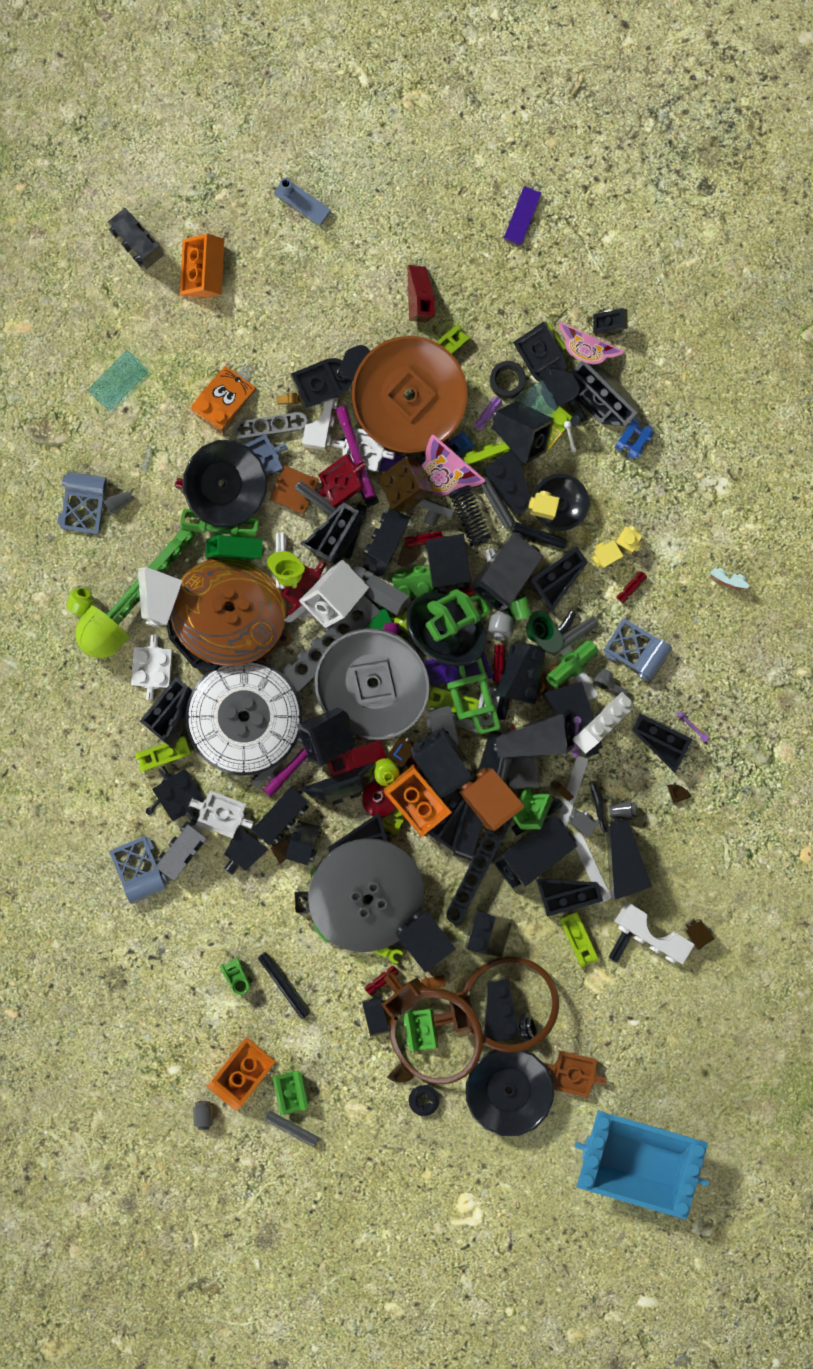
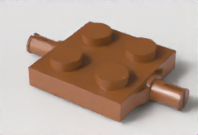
(574, 1073)

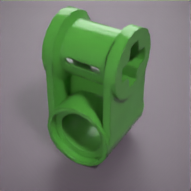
(520, 608)
(235, 975)

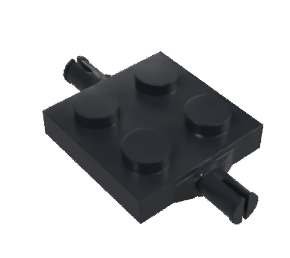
(176, 794)

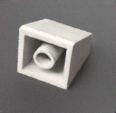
(334, 594)
(157, 595)

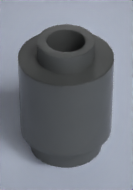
(203, 1115)

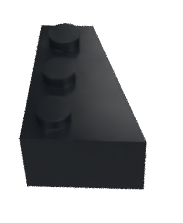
(135, 239)
(336, 534)
(662, 739)
(302, 843)
(566, 895)

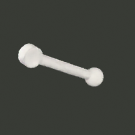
(567, 424)

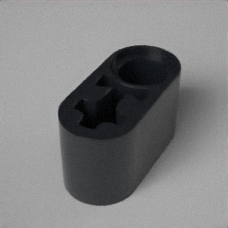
(375, 1016)

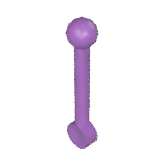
(681, 715)
(576, 720)

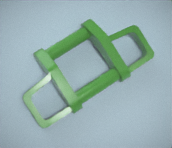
(202, 526)
(441, 612)
(461, 715)

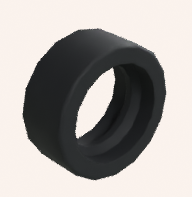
(507, 365)

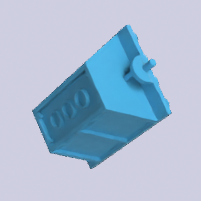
(641, 1164)

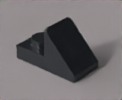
(610, 322)

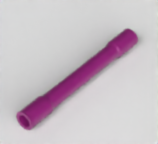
(345, 422)
(277, 782)

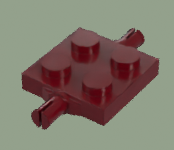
(341, 480)
(309, 579)

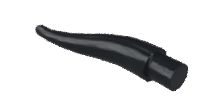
(567, 622)
(598, 801)

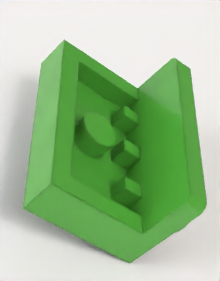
(413, 581)
(535, 810)
(421, 1029)
(290, 1092)

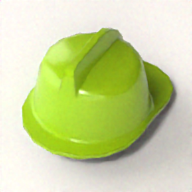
(286, 568)

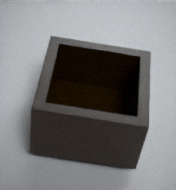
(405, 485)

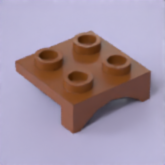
(286, 495)

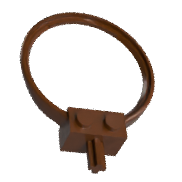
(405, 998)
(464, 1026)

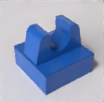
(461, 444)

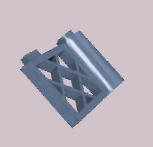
(82, 486)
(650, 659)
(145, 884)

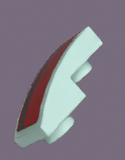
(735, 581)

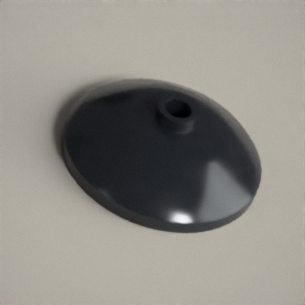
(573, 497)

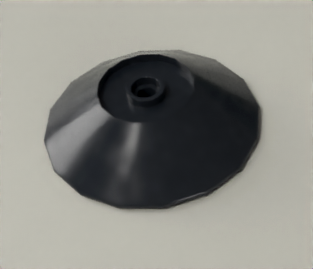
(242, 488)
(453, 650)
(515, 1111)

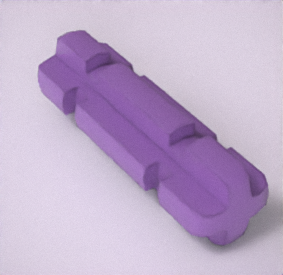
(487, 414)

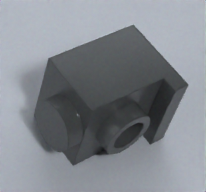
(583, 822)

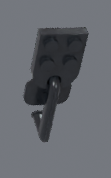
(540, 354)
(322, 382)

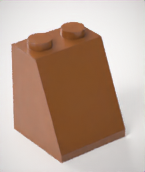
(491, 799)

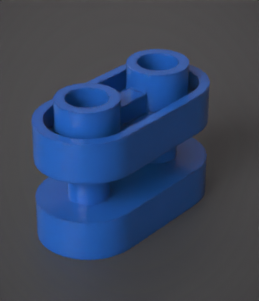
(636, 449)

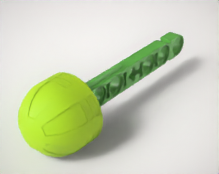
(99, 632)

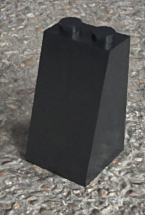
(507, 571)
(573, 698)
(541, 737)
(535, 853)
(625, 862)

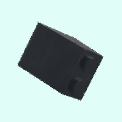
(523, 430)
(448, 562)
(327, 736)
(442, 762)
(488, 933)
(425, 940)

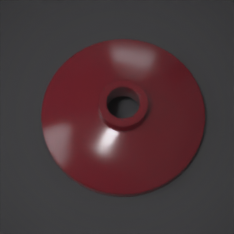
(371, 805)

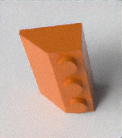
(202, 266)

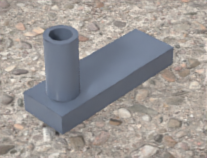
(302, 201)

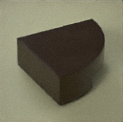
(407, 556)
(562, 790)
(677, 793)
(280, 850)
(400, 1074)

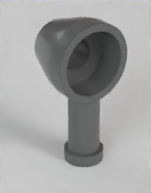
(604, 680)

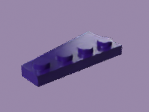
(443, 673)

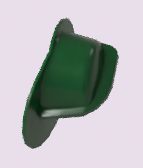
(544, 632)

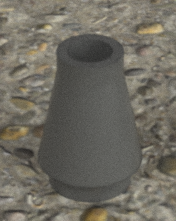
(117, 502)
(624, 810)

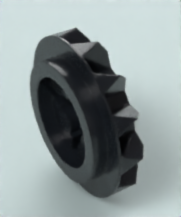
(528, 1027)
(428, 1108)

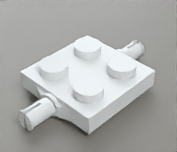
(370, 450)
(152, 667)
(221, 814)

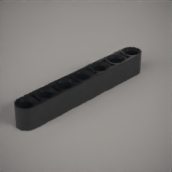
(471, 824)
(479, 872)

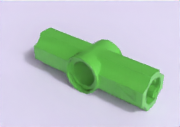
(572, 664)

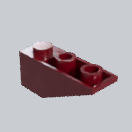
(420, 294)
(357, 758)

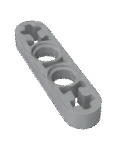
(270, 422)

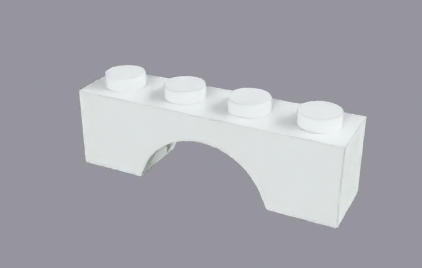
(316, 433)
(604, 722)
(635, 921)

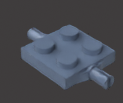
(268, 454)

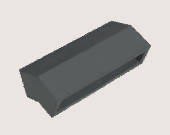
(387, 595)

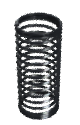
(461, 492)

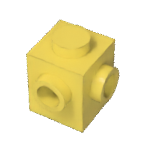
(543, 505)
(629, 540)
(606, 554)

